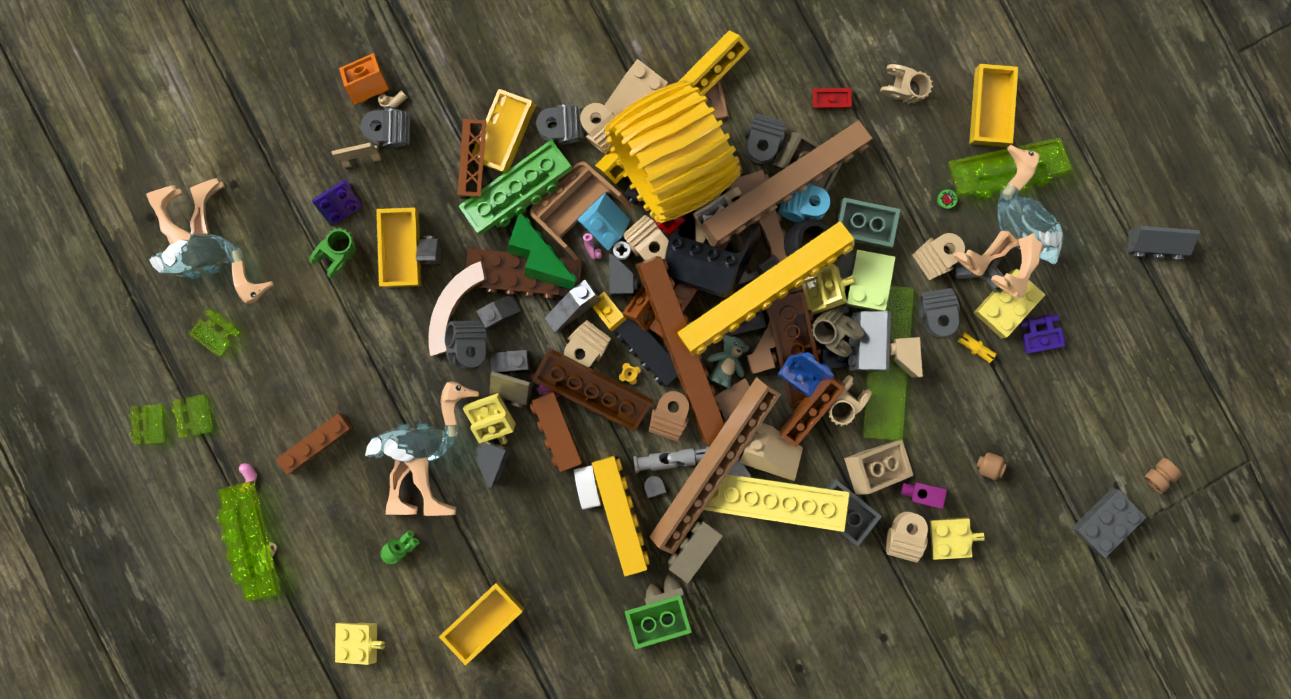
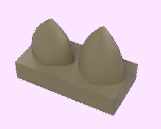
(671, 589)

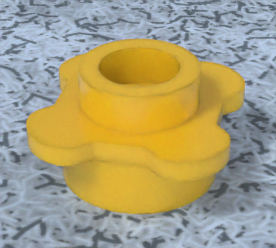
(625, 377)

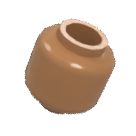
(991, 466)

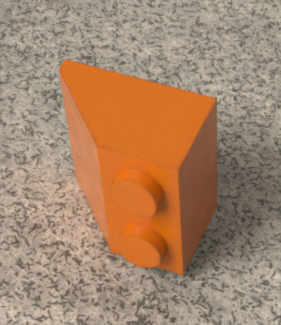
(363, 79)

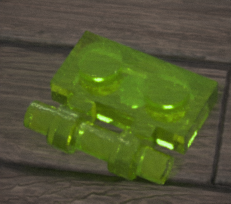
(211, 338)
(198, 415)
(153, 424)

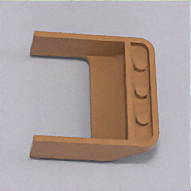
(573, 196)

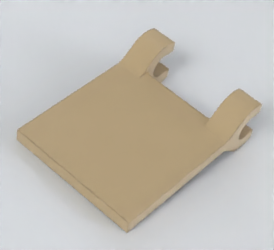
(354, 152)

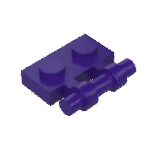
(1042, 340)

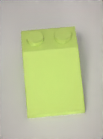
(872, 281)

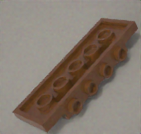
(507, 274)
(792, 334)
(592, 389)

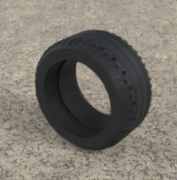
(793, 237)

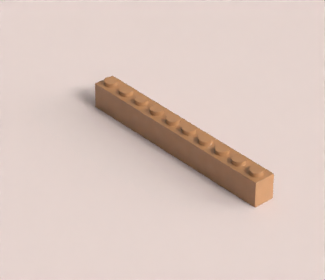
(786, 183)
(714, 465)

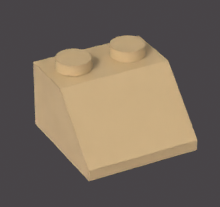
(907, 355)

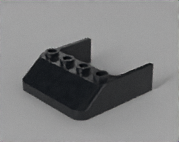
(705, 265)

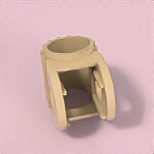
(904, 76)
(596, 132)
(643, 235)
(933, 258)
(590, 340)
(856, 404)
(904, 544)

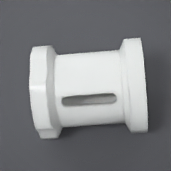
(617, 247)

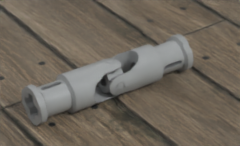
(684, 457)

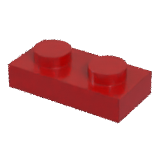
(831, 98)

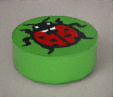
(947, 199)

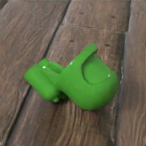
(396, 549)

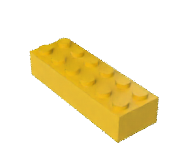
(619, 515)

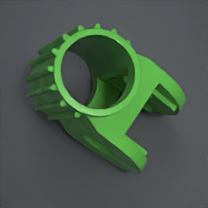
(338, 258)

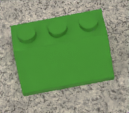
(658, 621)

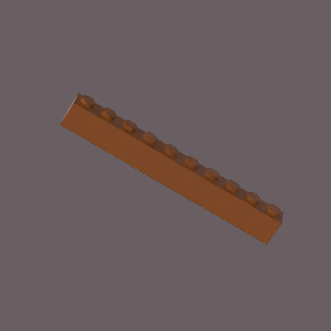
(688, 367)

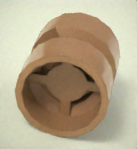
(1163, 475)

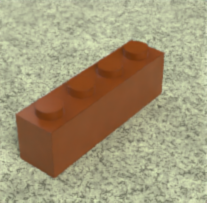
(811, 410)
(556, 431)
(314, 443)

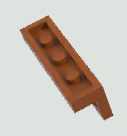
(465, 155)
(639, 307)

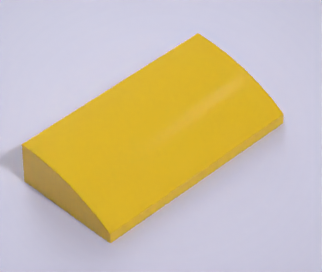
(505, 130)

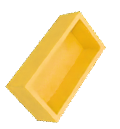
(993, 105)
(397, 247)
(481, 623)

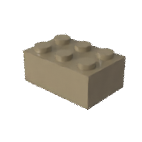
(694, 550)

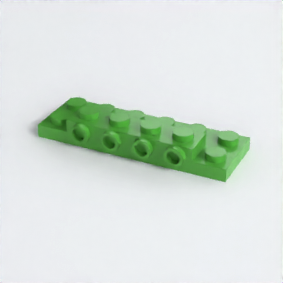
(517, 189)

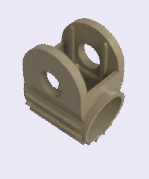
(834, 338)

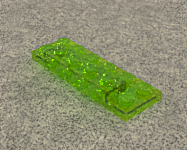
(994, 170)
(247, 541)

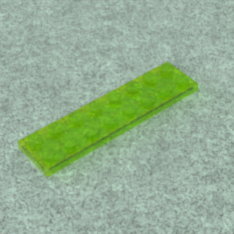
(887, 402)

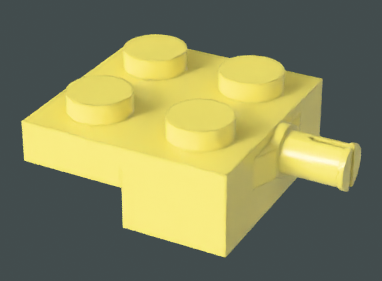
(826, 289)
(489, 419)
(952, 538)
(357, 643)

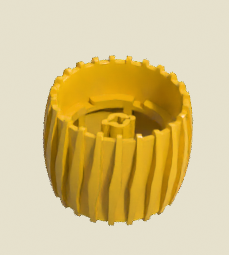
(673, 150)

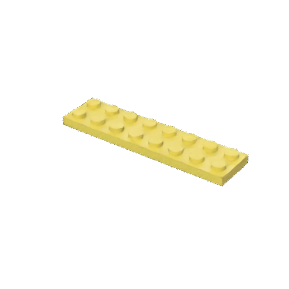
(781, 502)

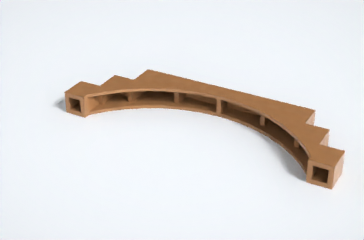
(762, 357)

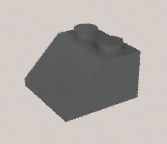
(621, 278)

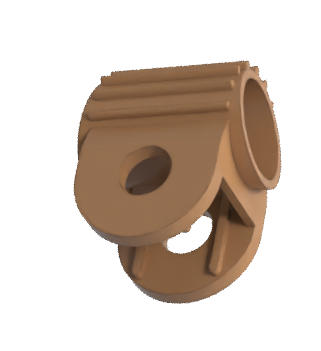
(668, 423)

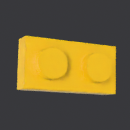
(609, 312)

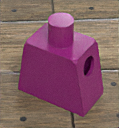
(934, 497)

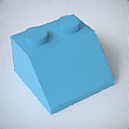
(605, 221)

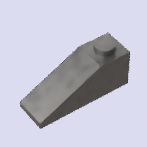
(572, 306)

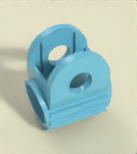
(799, 206)

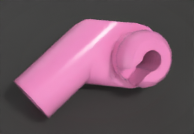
(589, 245)
(248, 472)

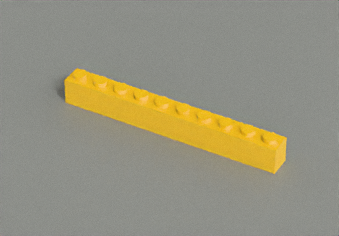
(702, 75)
(766, 288)

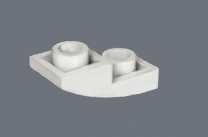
(587, 487)

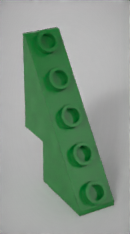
(541, 261)

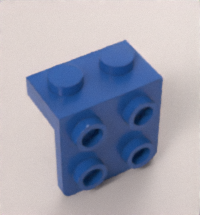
(804, 372)

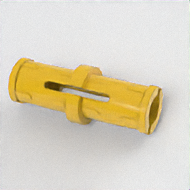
(976, 347)

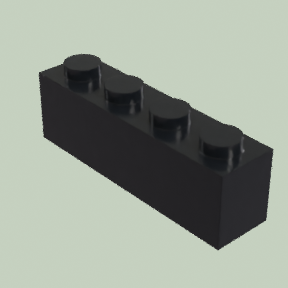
(649, 350)

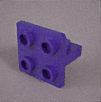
(337, 203)

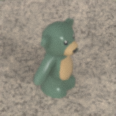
(728, 361)

